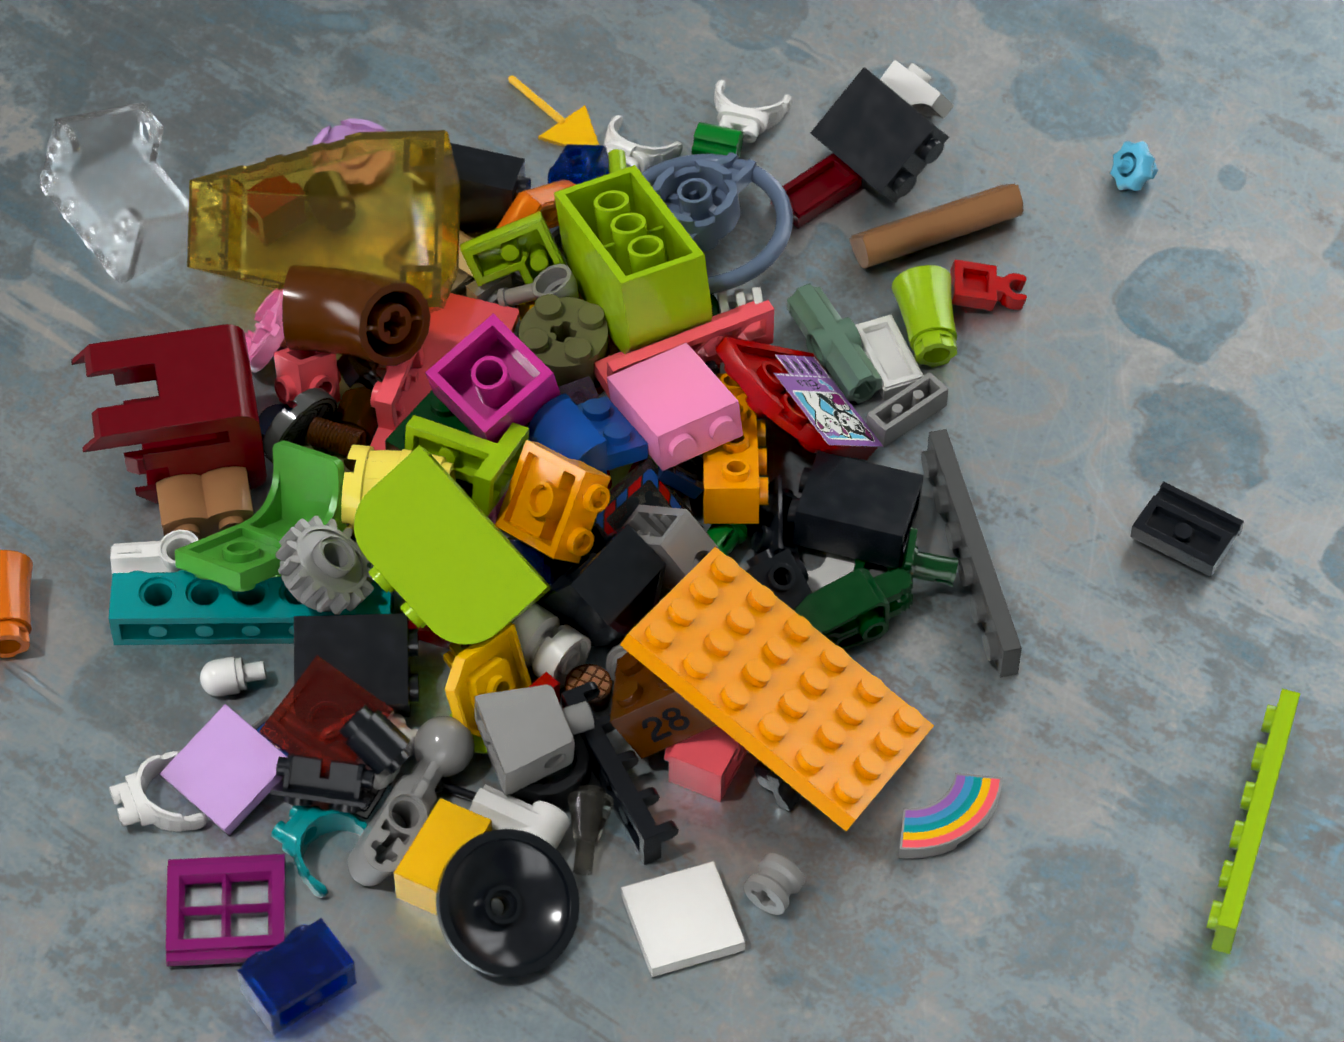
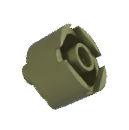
(566, 336)

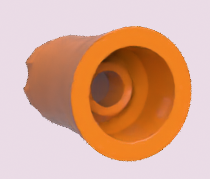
(14, 602)

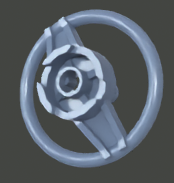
(705, 201)

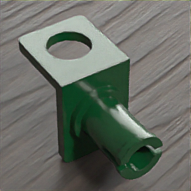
(922, 564)

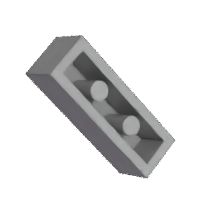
(907, 409)

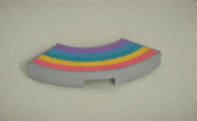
(952, 818)

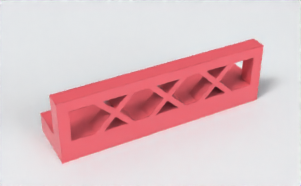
(746, 322)

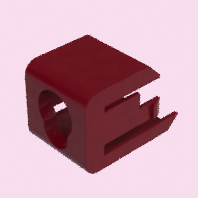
(202, 411)

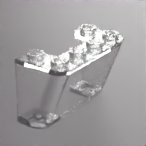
(114, 189)

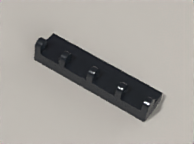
(612, 776)

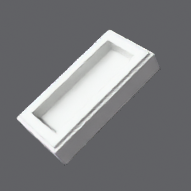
(889, 355)

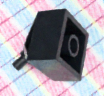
(608, 588)

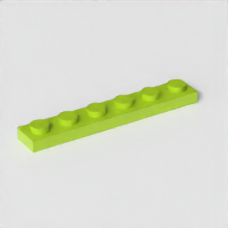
(1247, 835)

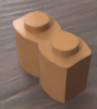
(205, 501)

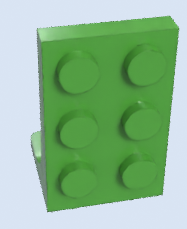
(241, 556)

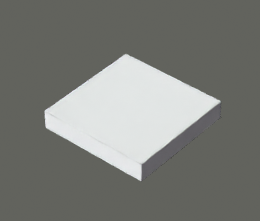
(682, 919)

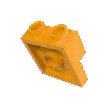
(553, 502)

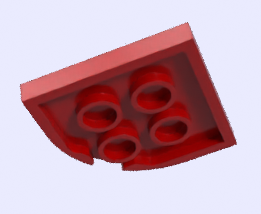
(753, 369)

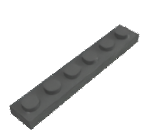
(975, 563)

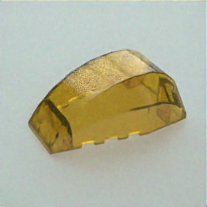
(346, 204)

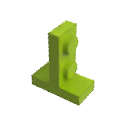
(476, 460)

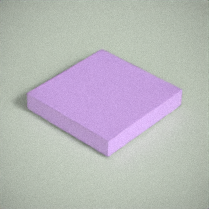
(225, 769)

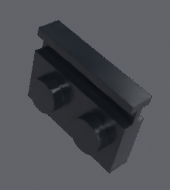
(1187, 529)

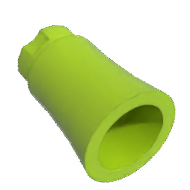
(927, 312)

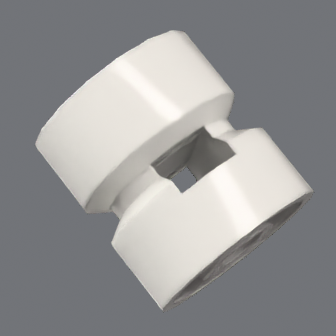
(550, 645)

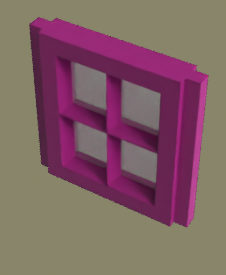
(224, 908)

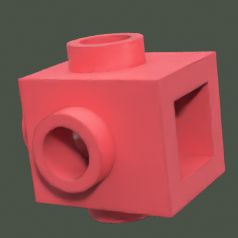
(305, 370)

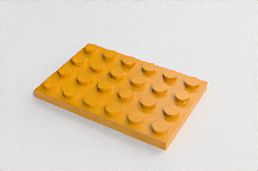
(778, 687)

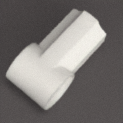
(150, 555)
(511, 813)

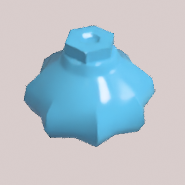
(1133, 166)

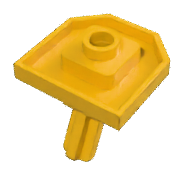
(483, 669)

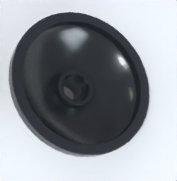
(536, 896)

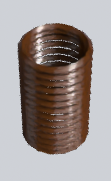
(334, 437)

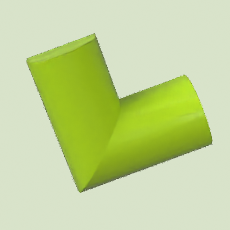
(516, 246)

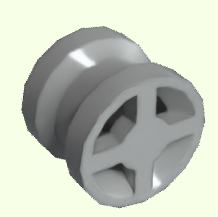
(774, 884)

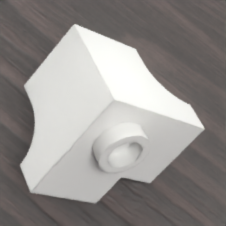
(913, 86)

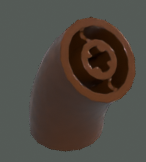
(353, 314)

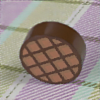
(591, 673)

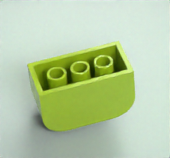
(633, 259)
(443, 554)

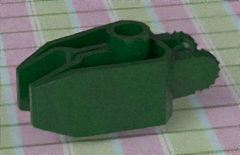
(858, 606)

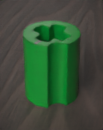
(716, 140)

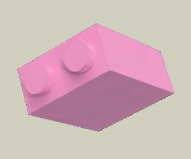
(676, 405)

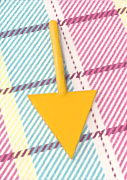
(573, 129)

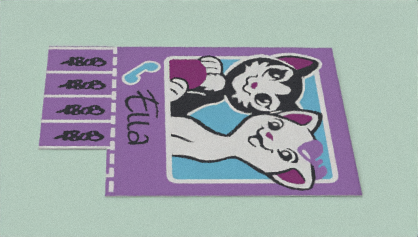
(824, 403)

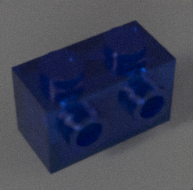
(296, 975)

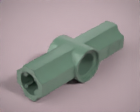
(834, 343)

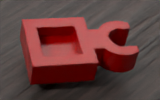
(980, 287)

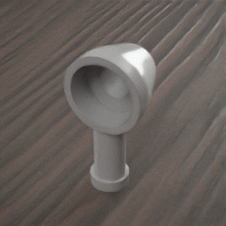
(553, 280)

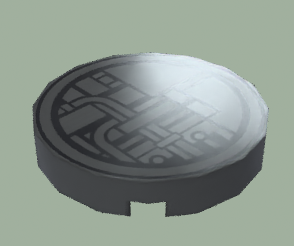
(294, 425)

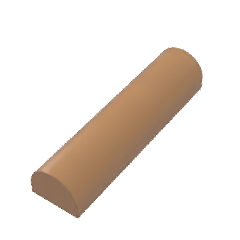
(937, 225)

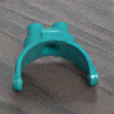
(307, 826)

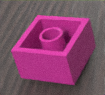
(492, 380)

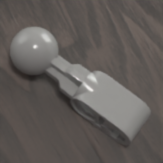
(442, 750)

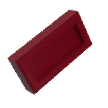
(820, 188)

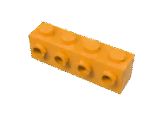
(733, 470)

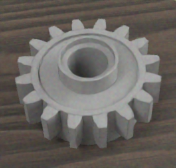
(324, 566)

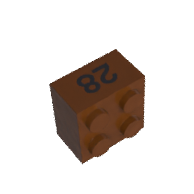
(650, 711)

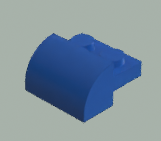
(588, 432)

